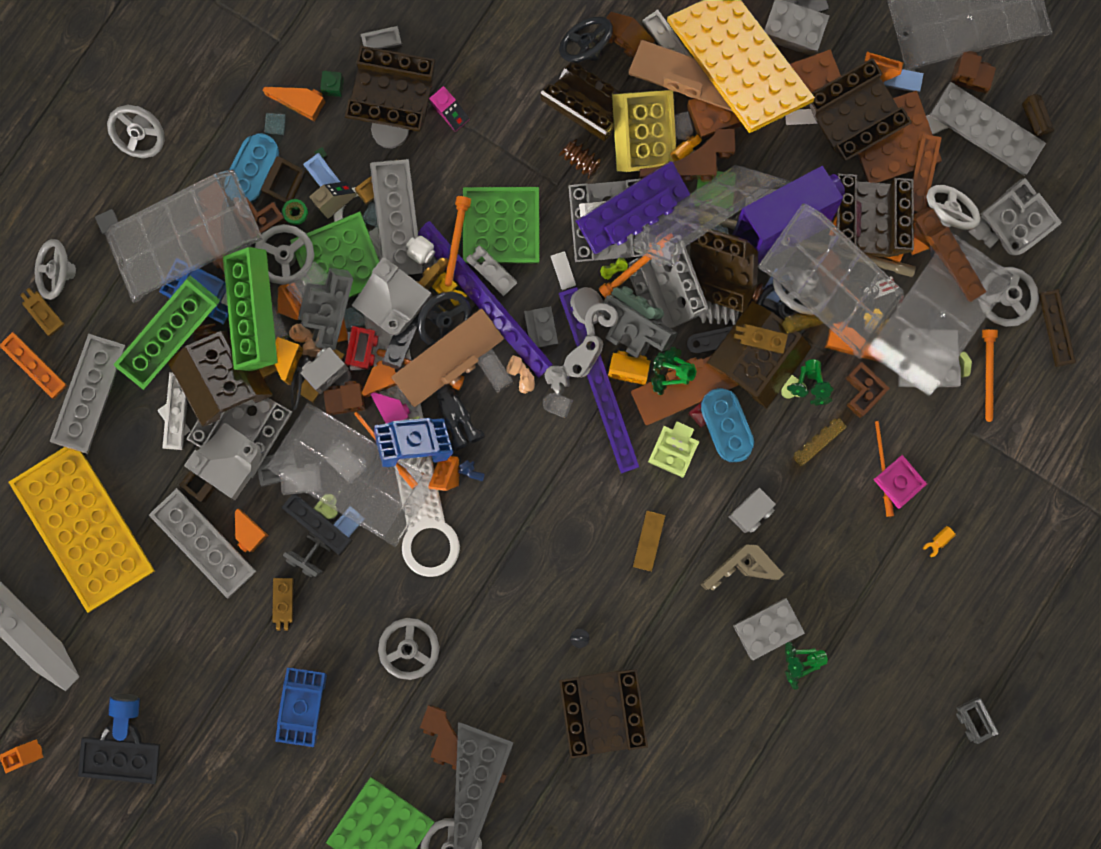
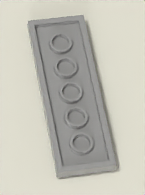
(987, 129)
(395, 212)
(87, 394)
(202, 543)

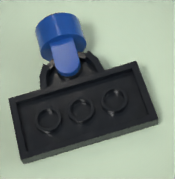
(119, 750)

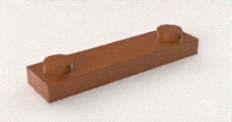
(925, 169)

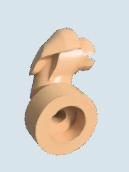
(302, 334)
(526, 381)

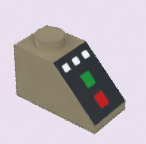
(332, 197)

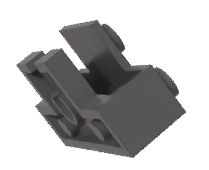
(325, 307)
(637, 330)

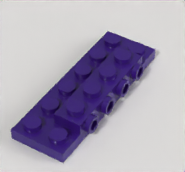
(633, 208)

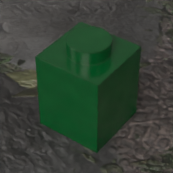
(332, 83)

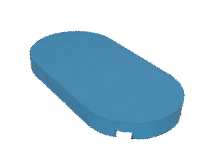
(254, 163)
(727, 425)

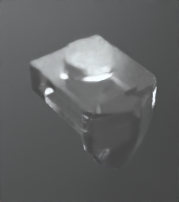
(683, 126)
(557, 404)

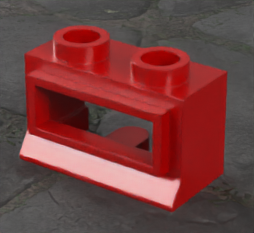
(352, 348)

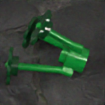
(685, 372)
(821, 390)
(814, 659)

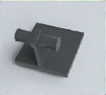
(308, 568)

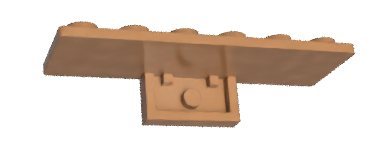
(675, 72)
(448, 358)

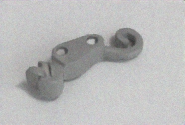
(582, 355)

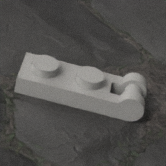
(492, 270)

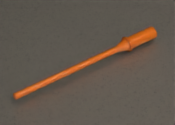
(402, 471)
(888, 503)

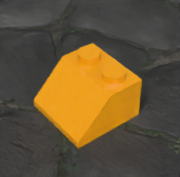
(287, 357)
(629, 368)

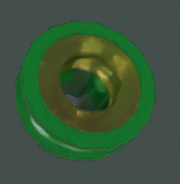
(297, 205)

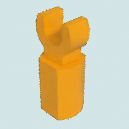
(685, 148)
(940, 540)

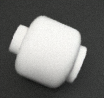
(420, 249)

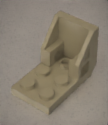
(759, 566)

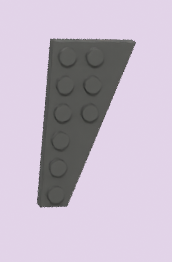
(478, 772)

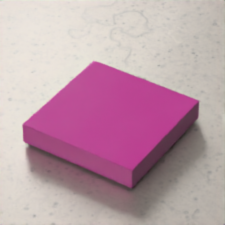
(900, 481)

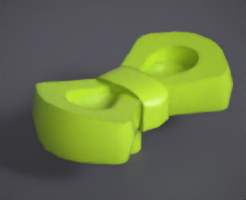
(608, 271)

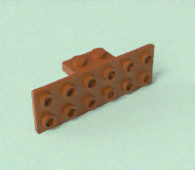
(679, 396)

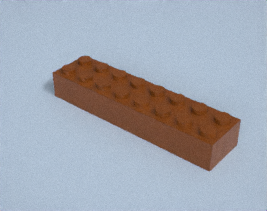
(813, 71)

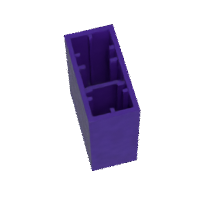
(768, 216)

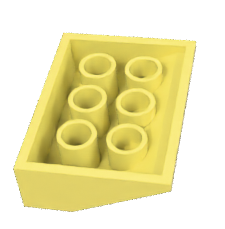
(643, 129)

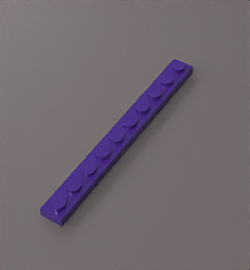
(486, 300)
(603, 394)

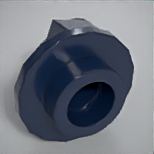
(467, 469)

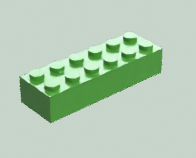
(250, 309)
(166, 332)

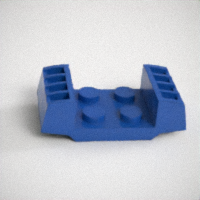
(210, 282)
(412, 440)
(300, 707)

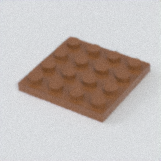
(898, 152)

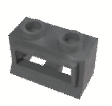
(971, 732)

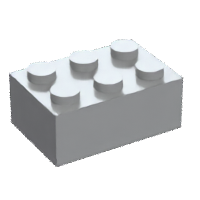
(796, 27)
(768, 629)

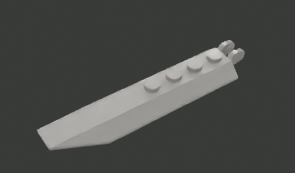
(34, 641)

